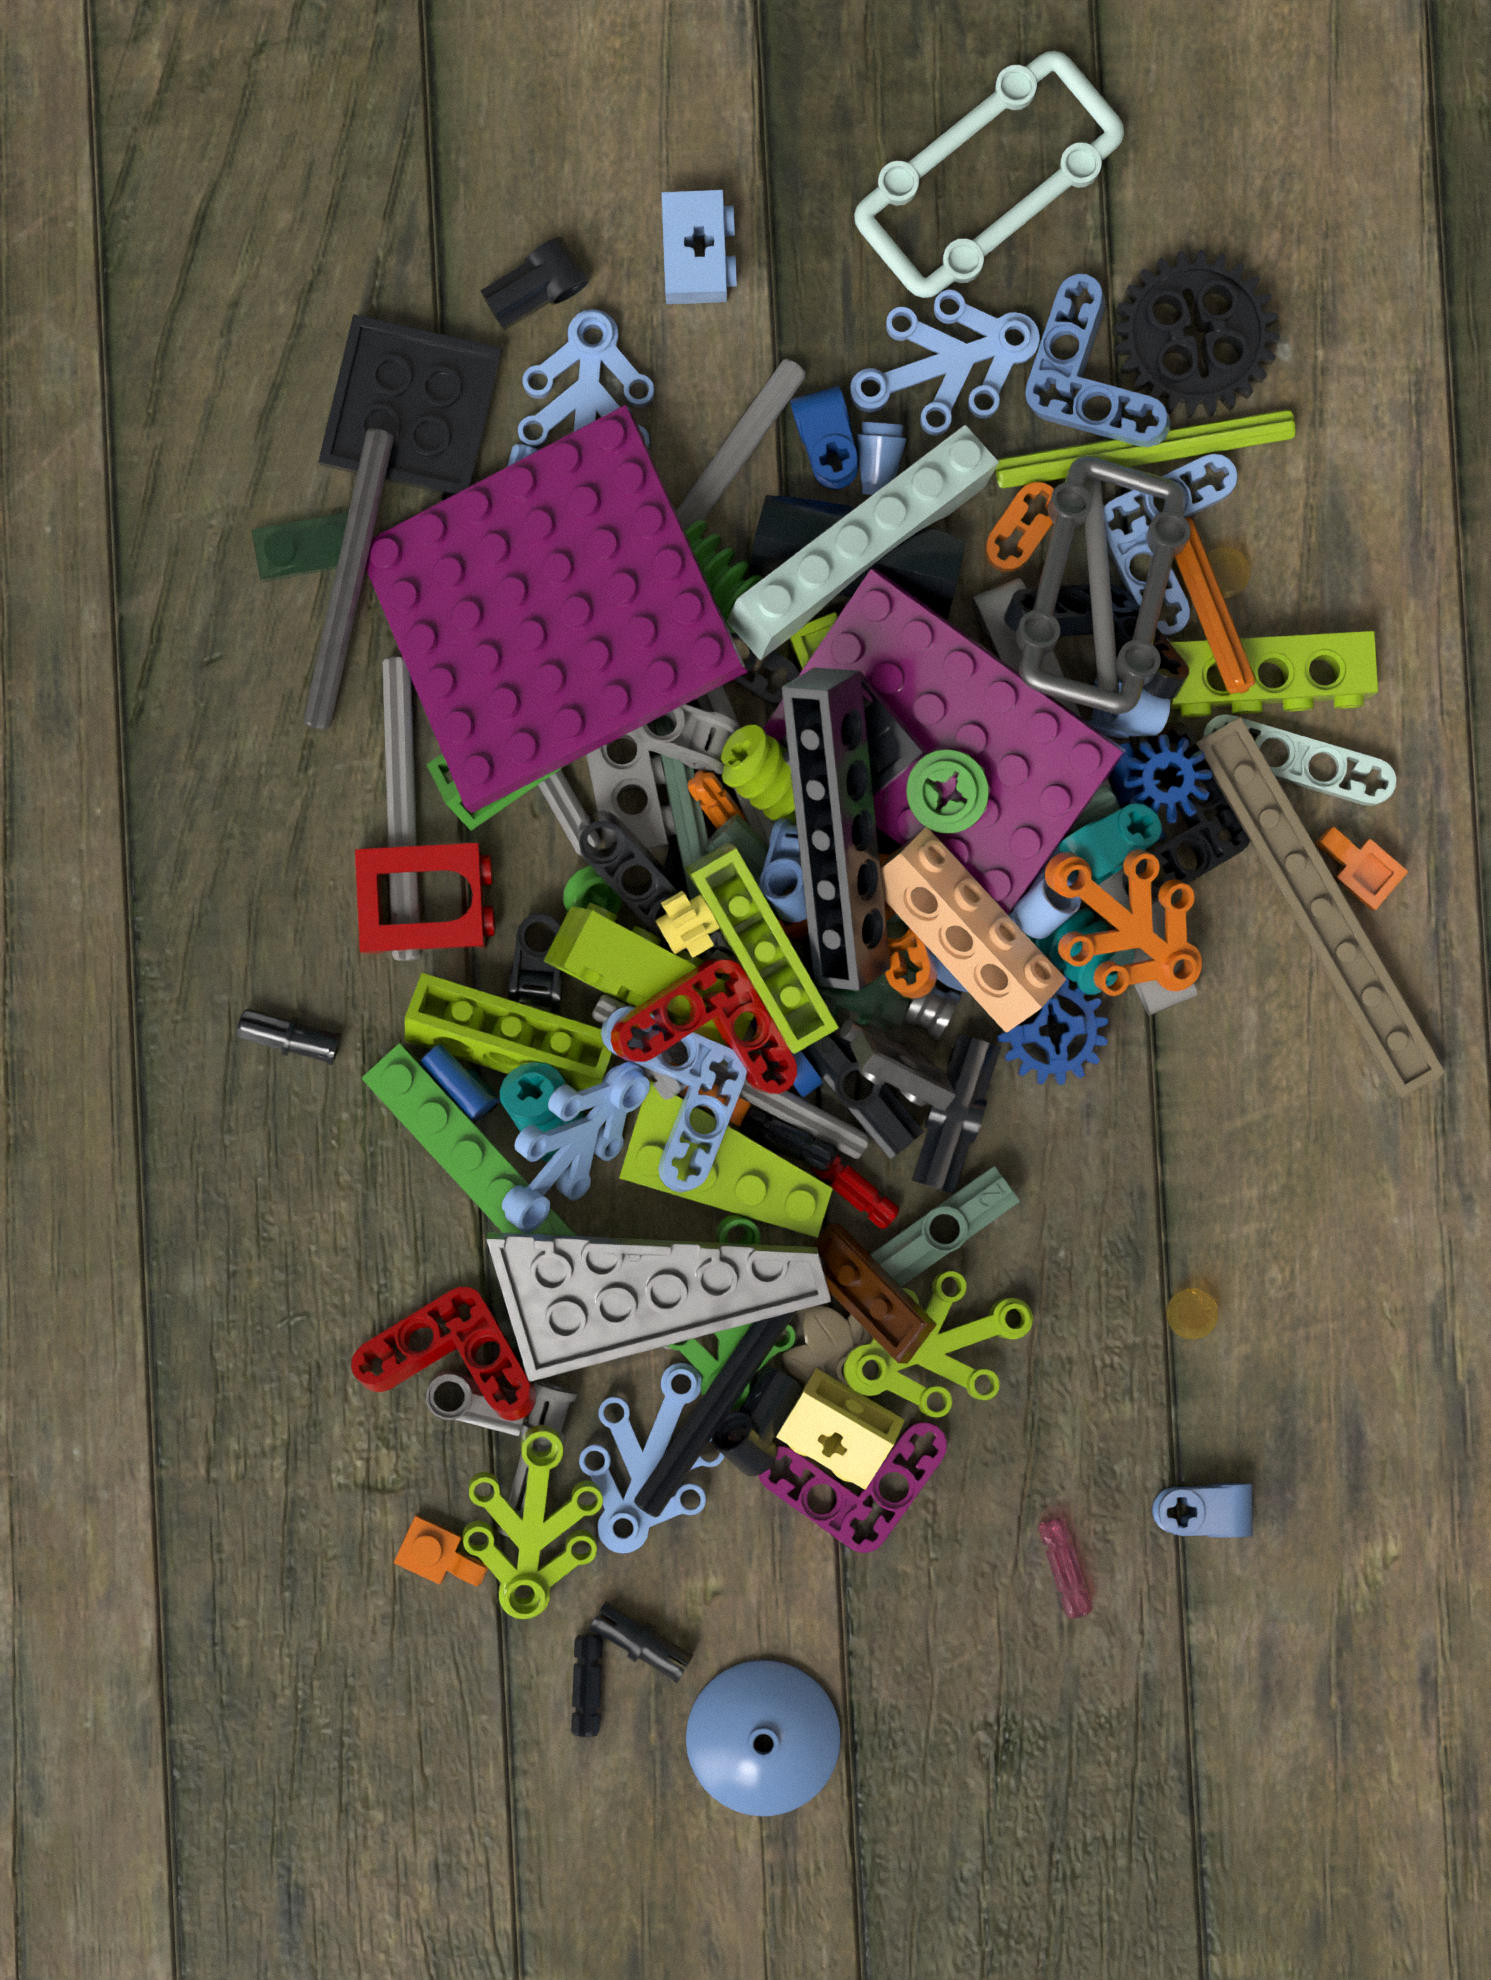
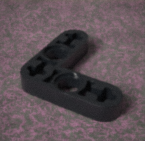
(1075, 618)
(1202, 835)

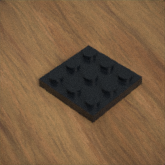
(422, 390)

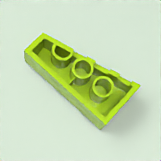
(742, 1176)

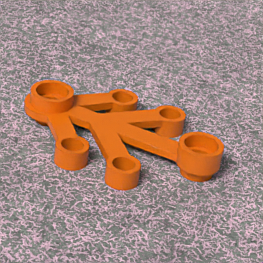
(1133, 928)

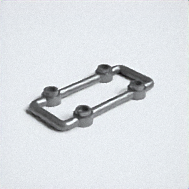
(1040, 629)

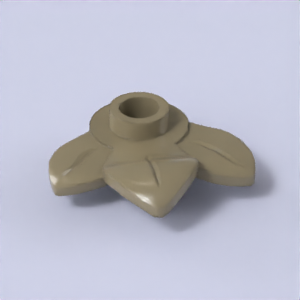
(828, 1343)

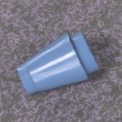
(879, 454)

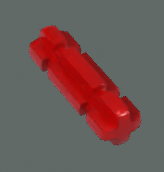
(859, 1193)

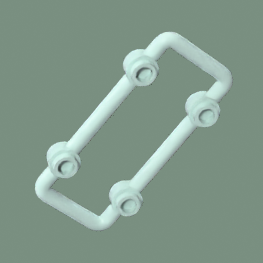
(1014, 91)

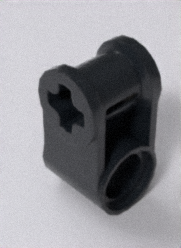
(532, 970)

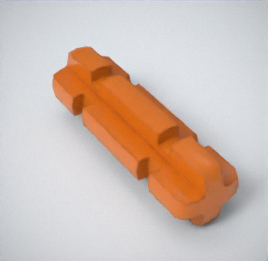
(713, 800)

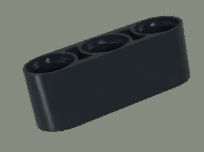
(624, 853)

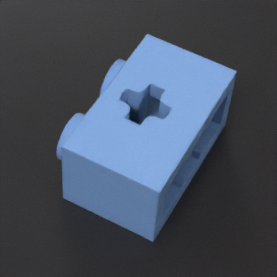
(693, 216)

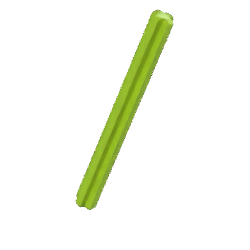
(1178, 444)

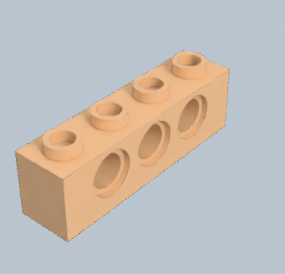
(968, 930)

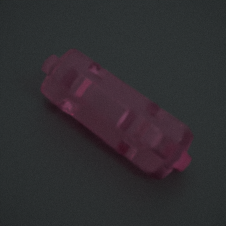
(1065, 1567)

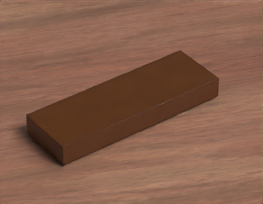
(872, 1295)

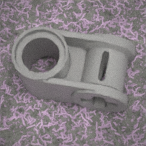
(690, 736)

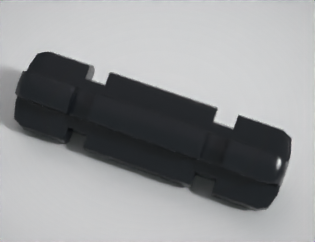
(788, 1140)
(586, 1685)

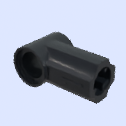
(546, 277)
(749, 1434)

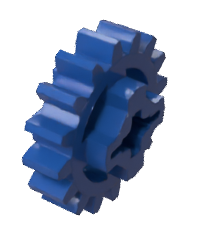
(1074, 1026)

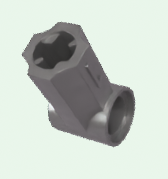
(474, 1406)

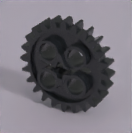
(1241, 327)

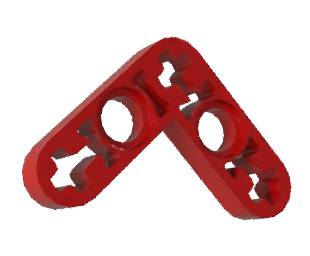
(723, 1011)
(463, 1336)

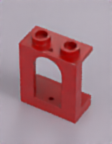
(464, 932)

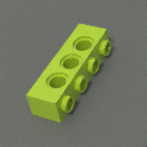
(1349, 655)
(761, 947)
(504, 1032)

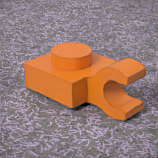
(1366, 870)
(433, 1552)

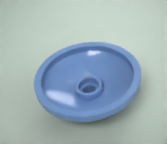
(754, 1701)

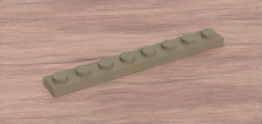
(1319, 908)

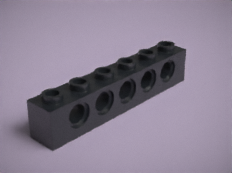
(836, 827)

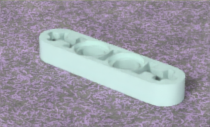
(1301, 751)

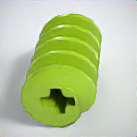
(759, 772)

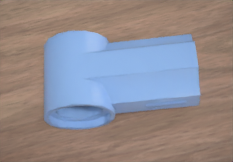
(1043, 909)

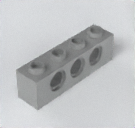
(642, 772)

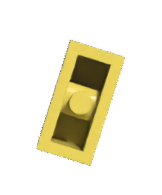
(840, 1429)

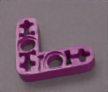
(850, 1504)

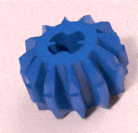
(1160, 763)

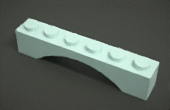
(823, 568)

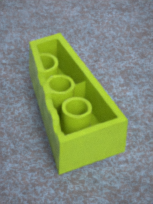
(629, 965)

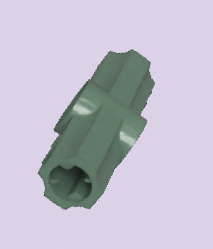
(974, 1209)

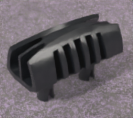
(922, 564)

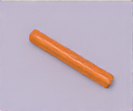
(1214, 615)

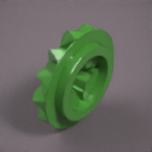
(925, 797)

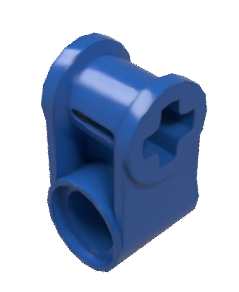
(826, 430)

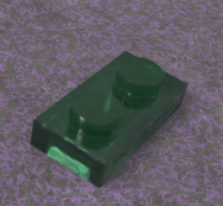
(299, 547)

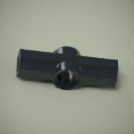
(879, 1113)
(957, 1126)

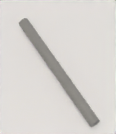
(1100, 589)

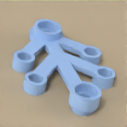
(952, 359)
(587, 393)
(619, 1093)
(642, 1464)

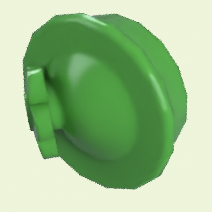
(589, 887)

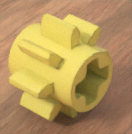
(687, 924)

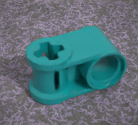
(1111, 839)

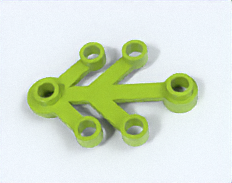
(933, 1350)
(532, 1530)

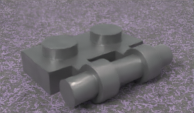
(898, 1064)

